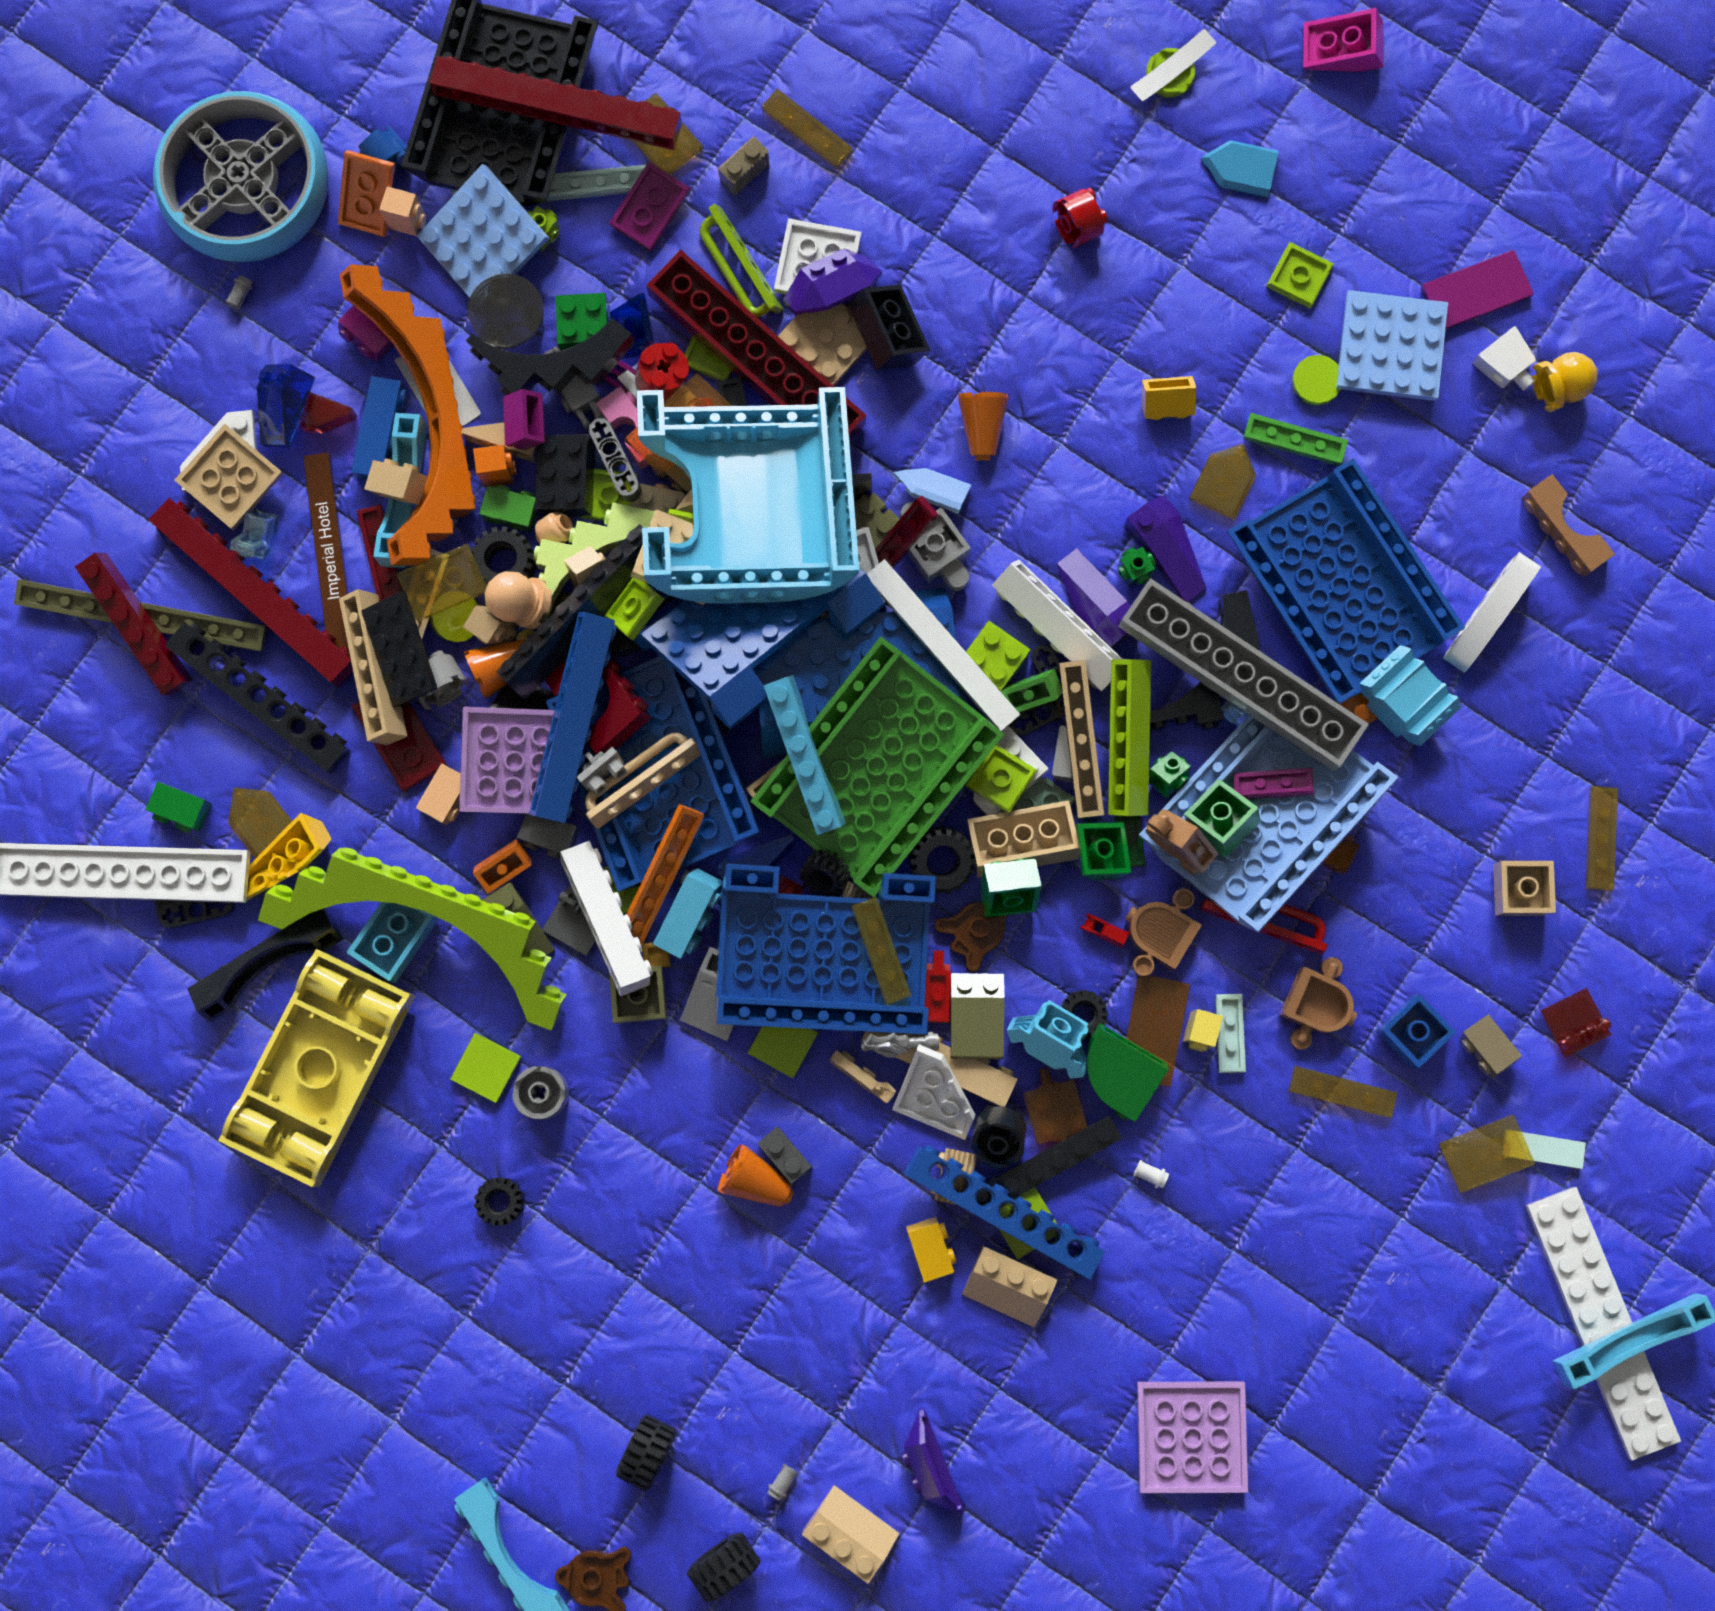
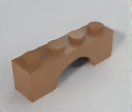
(1583, 551)

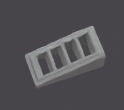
(1062, 762)

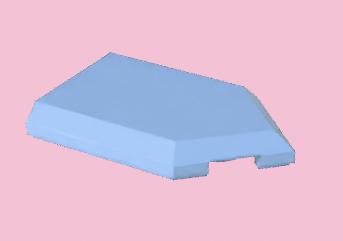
(935, 488)

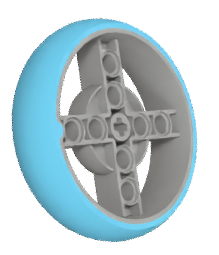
(195, 128)

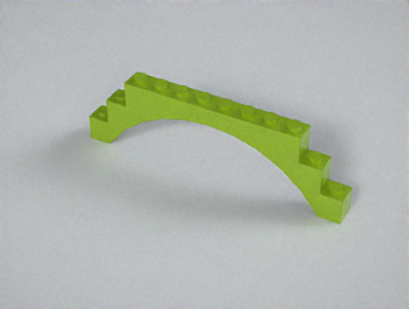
(494, 928)

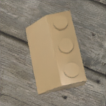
(1009, 1286)
(850, 1534)

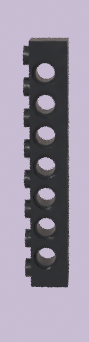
(183, 645)

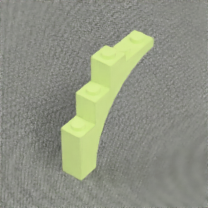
(551, 554)

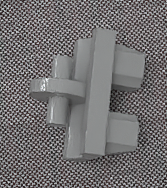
(599, 768)

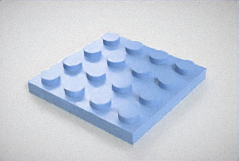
(482, 232)
(1392, 345)

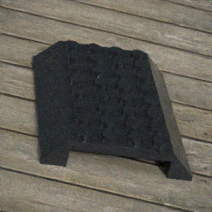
(458, 137)

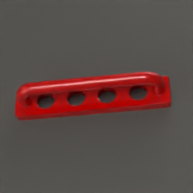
(1315, 945)

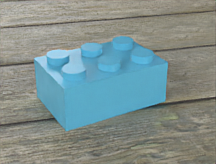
(689, 914)
(392, 939)

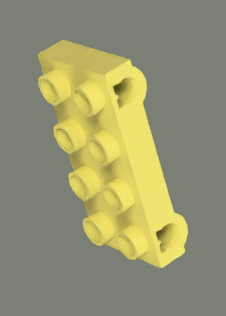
(316, 1068)

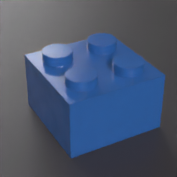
(1415, 1031)

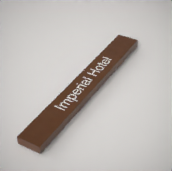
(327, 542)

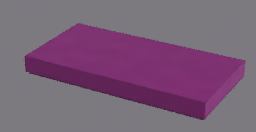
(1480, 288)

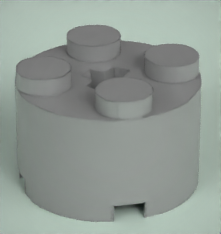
(448, 680)
(526, 1090)

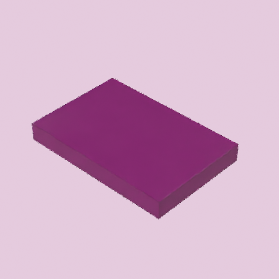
(649, 206)

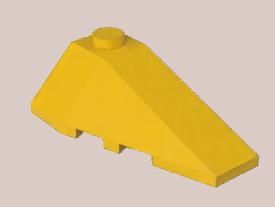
(287, 853)

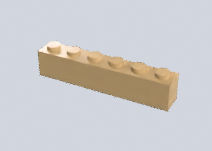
(381, 720)
(1081, 739)
(972, 1074)

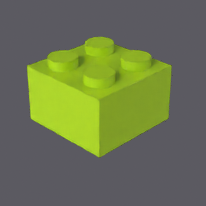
(997, 654)

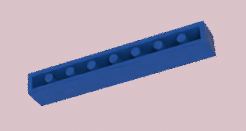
(572, 717)

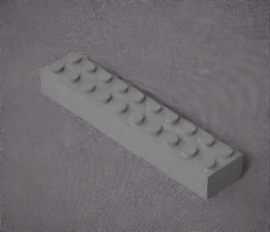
(1243, 675)

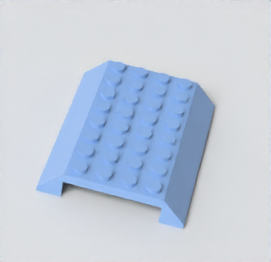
(1292, 831)

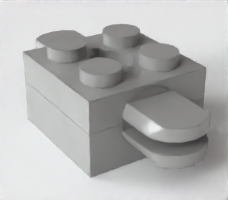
(941, 552)

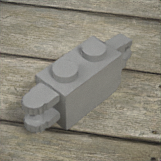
(579, 398)

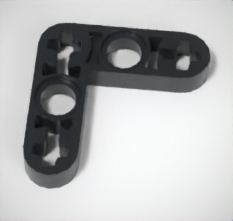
(1057, 711)
(163, 909)

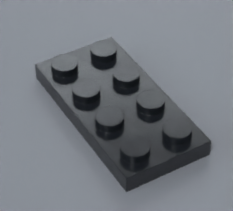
(399, 649)

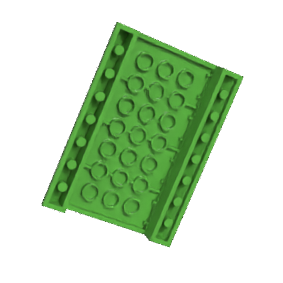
(894, 757)

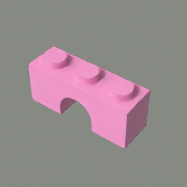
(619, 410)

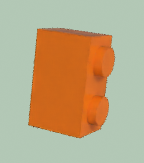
(494, 465)
(502, 866)

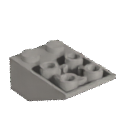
(701, 1004)

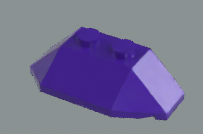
(831, 282)
(929, 1465)

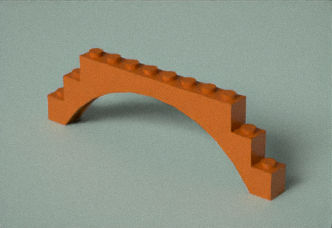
(424, 351)

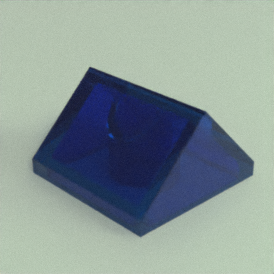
(636, 319)

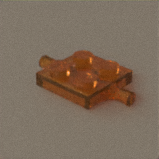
(1054, 1109)

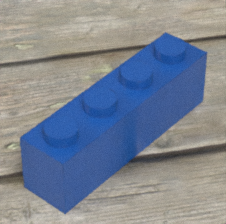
(375, 435)

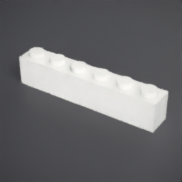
(1056, 622)
(605, 918)

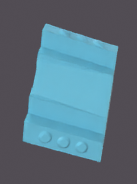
(1408, 697)
(1052, 1038)

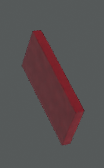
(412, 757)

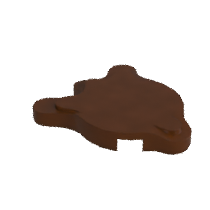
(973, 933)
(595, 1577)

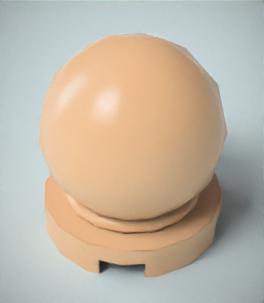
(518, 599)

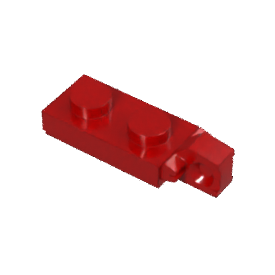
(938, 989)

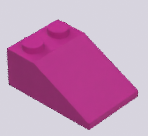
(1344, 42)

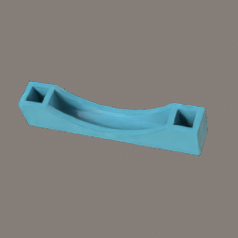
(407, 447)
(795, 732)
(1608, 1351)
(481, 1509)

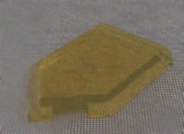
(1225, 481)
(256, 818)

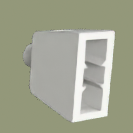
(1507, 360)

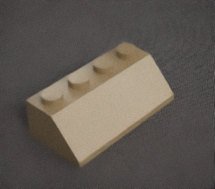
(1027, 833)

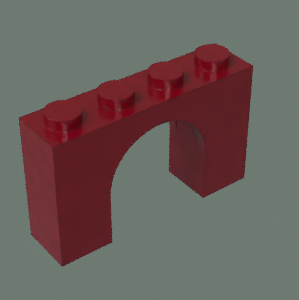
(623, 715)

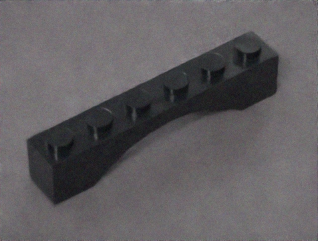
(221, 989)

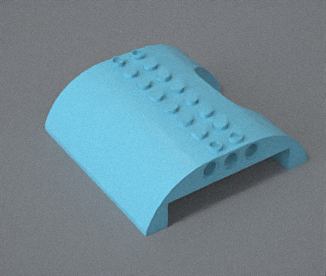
(764, 499)

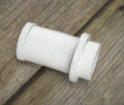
(1151, 1174)

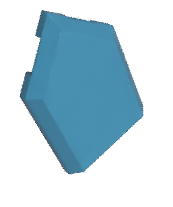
(1242, 167)

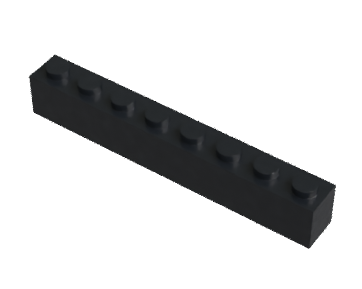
(552, 639)

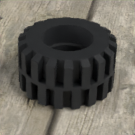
(499, 541)
(944, 837)
(645, 1452)
(723, 1567)

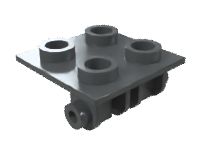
(569, 923)

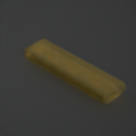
(807, 128)
(1601, 838)
(881, 950)
(1342, 1092)

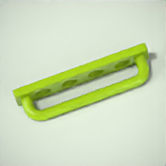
(719, 216)

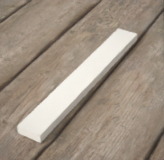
(942, 646)

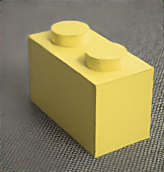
(1202, 1030)

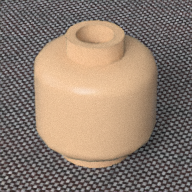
(554, 527)

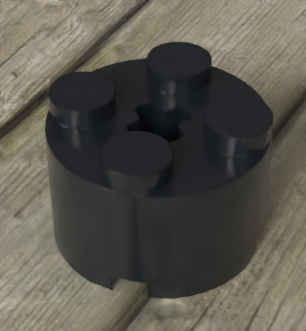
(999, 1136)

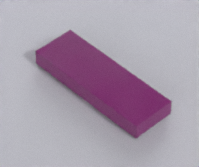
(1274, 783)

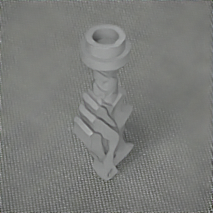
(892, 1044)

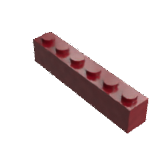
(133, 623)

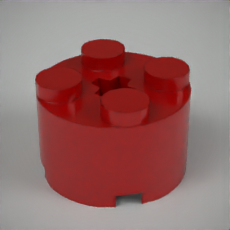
(1079, 217)
(662, 368)

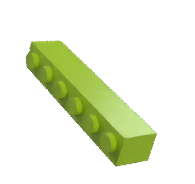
(1129, 737)

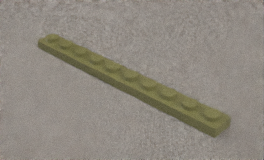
(166, 619)

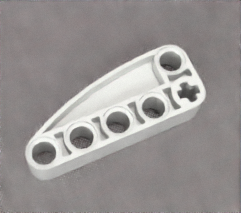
(1492, 611)

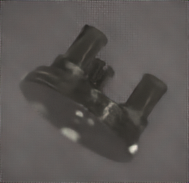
(506, 311)

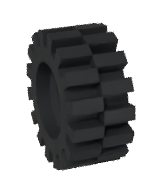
(828, 864)
(1091, 1000)
(483, 1201)

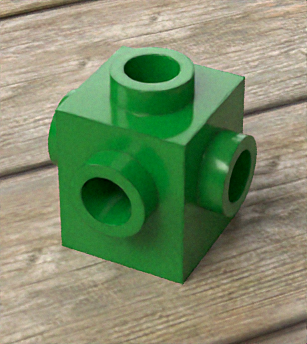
(1133, 574)
(1169, 774)

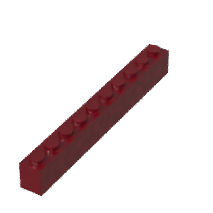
(556, 102)
(253, 592)

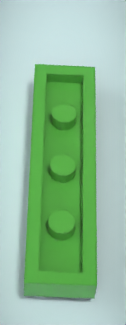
(1295, 439)

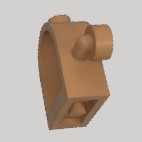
(1181, 841)
(1162, 932)
(1318, 1003)

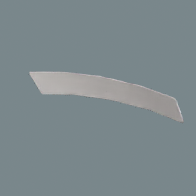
(1174, 65)

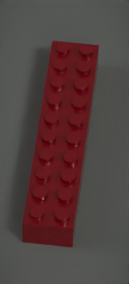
(740, 338)

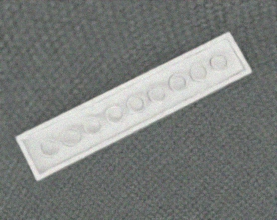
(124, 872)
(1597, 1311)

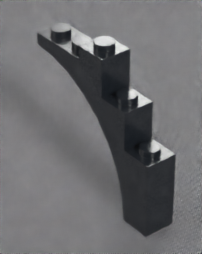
(588, 360)
(1202, 702)

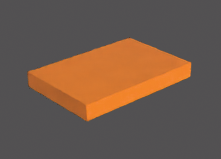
(362, 192)

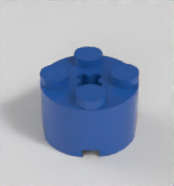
(384, 146)

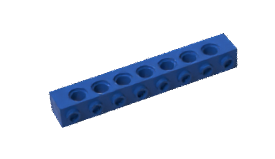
(1088, 1252)

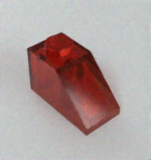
(324, 414)

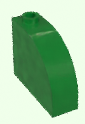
(1122, 1072)

